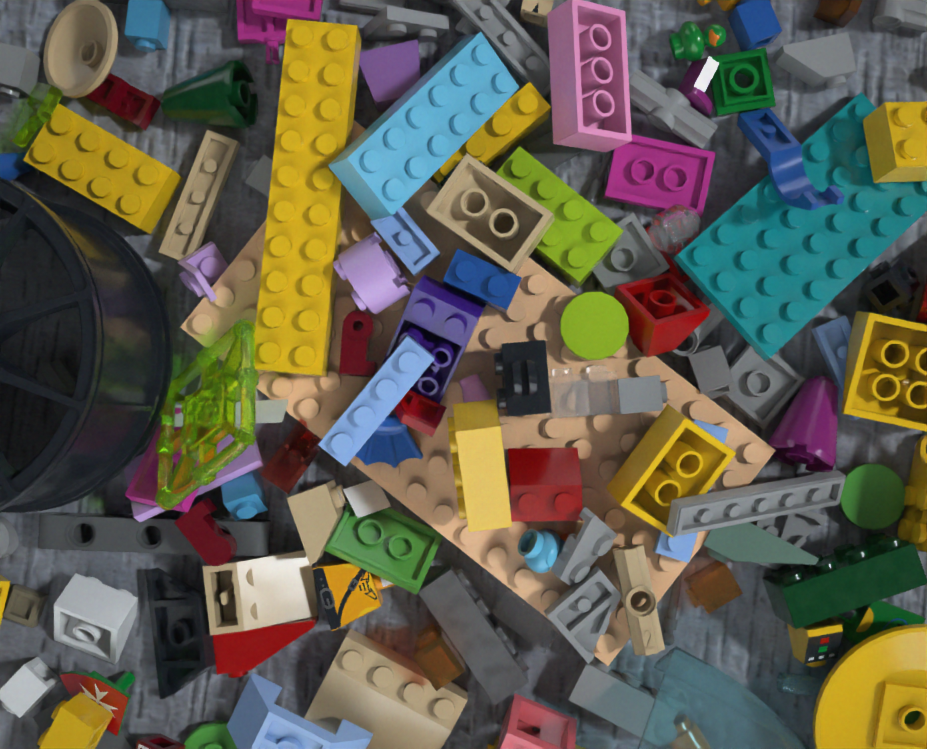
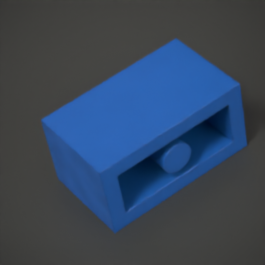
(482, 280)

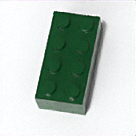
(844, 580)

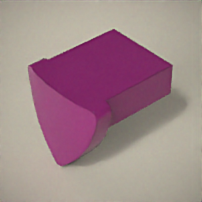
(696, 82)

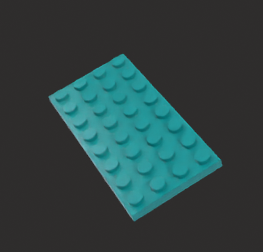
(782, 264)

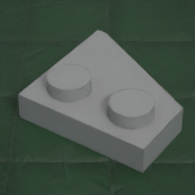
(585, 612)

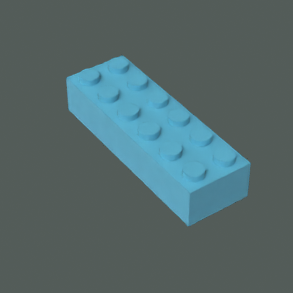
(424, 127)

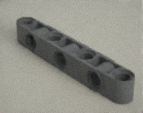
(127, 534)

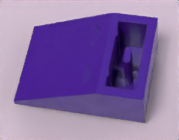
(443, 325)

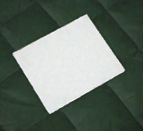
(366, 498)

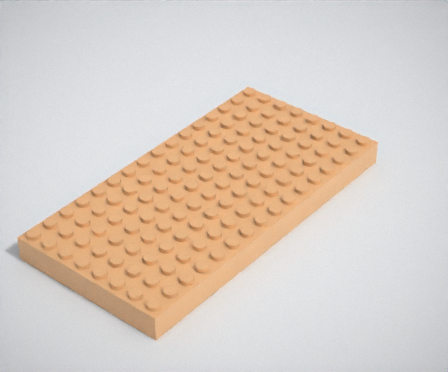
(429, 483)

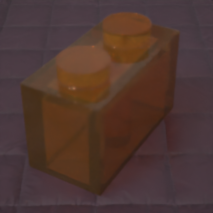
(437, 656)

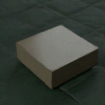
(25, 605)

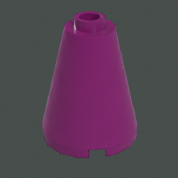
(809, 427)

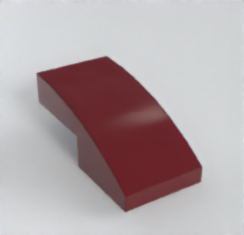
(125, 101)

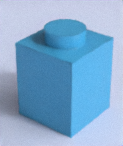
(148, 24)
(245, 495)

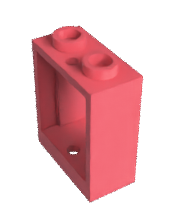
(523, 714)

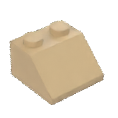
(317, 515)

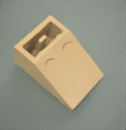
(259, 591)

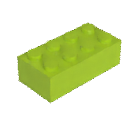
(580, 232)

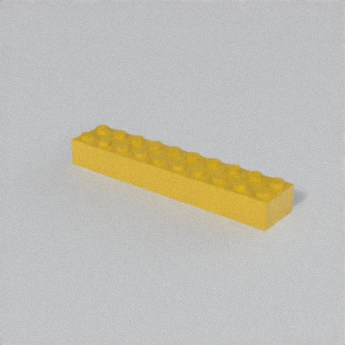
(306, 198)

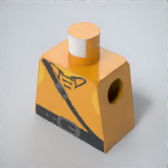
(348, 591)

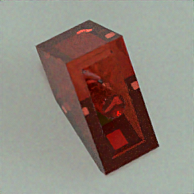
(291, 457)

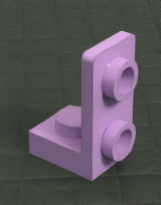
(202, 269)

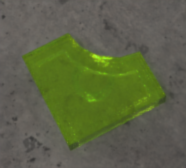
(35, 112)

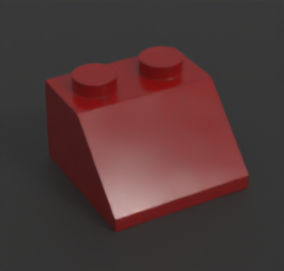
(660, 312)
(544, 484)

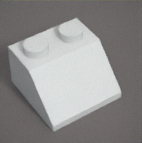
(94, 617)

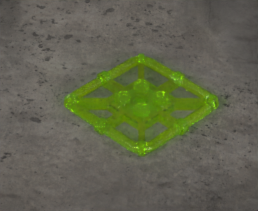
(208, 415)

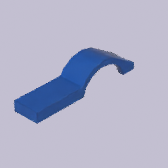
(785, 161)

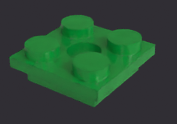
(731, 98)

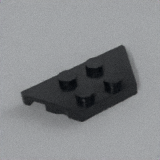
(179, 631)

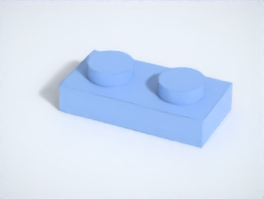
(406, 240)

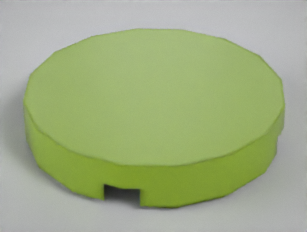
(594, 326)

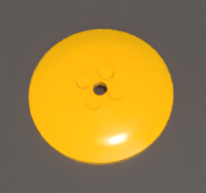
(873, 692)

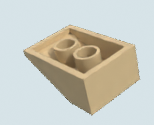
(491, 214)

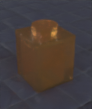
(712, 587)

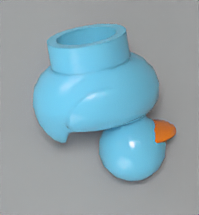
(541, 548)

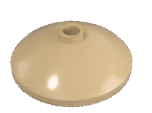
(81, 48)

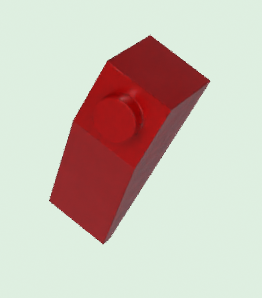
(245, 650)

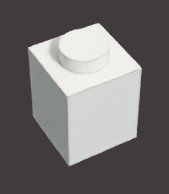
(28, 687)

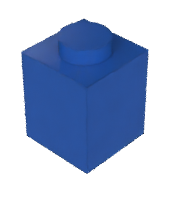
(754, 24)

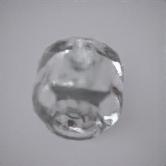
(674, 228)

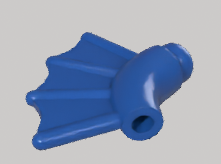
(389, 444)

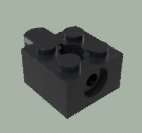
(523, 378)

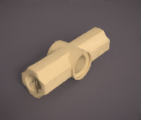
(641, 620)

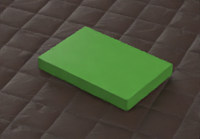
(386, 545)

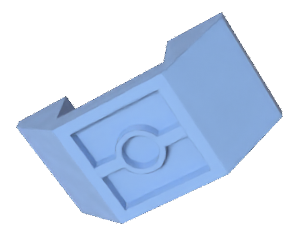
(264, 725)

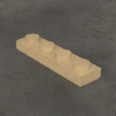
(199, 196)

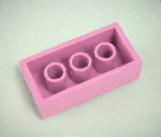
(589, 76)

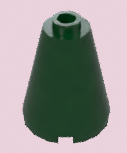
(214, 98)

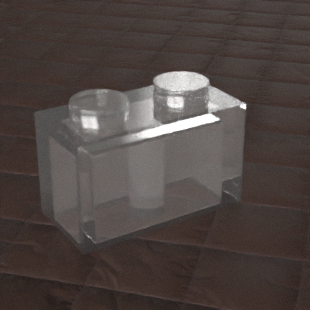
(583, 393)

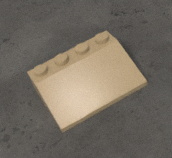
(385, 697)

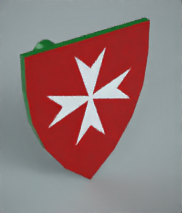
(102, 691)

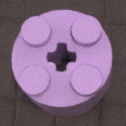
(373, 274)

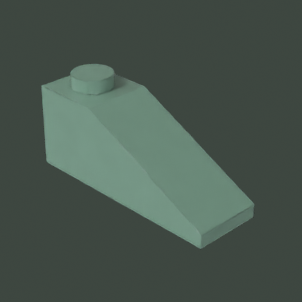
(753, 544)

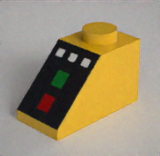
(816, 642)

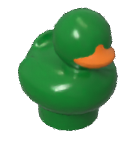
(690, 41)

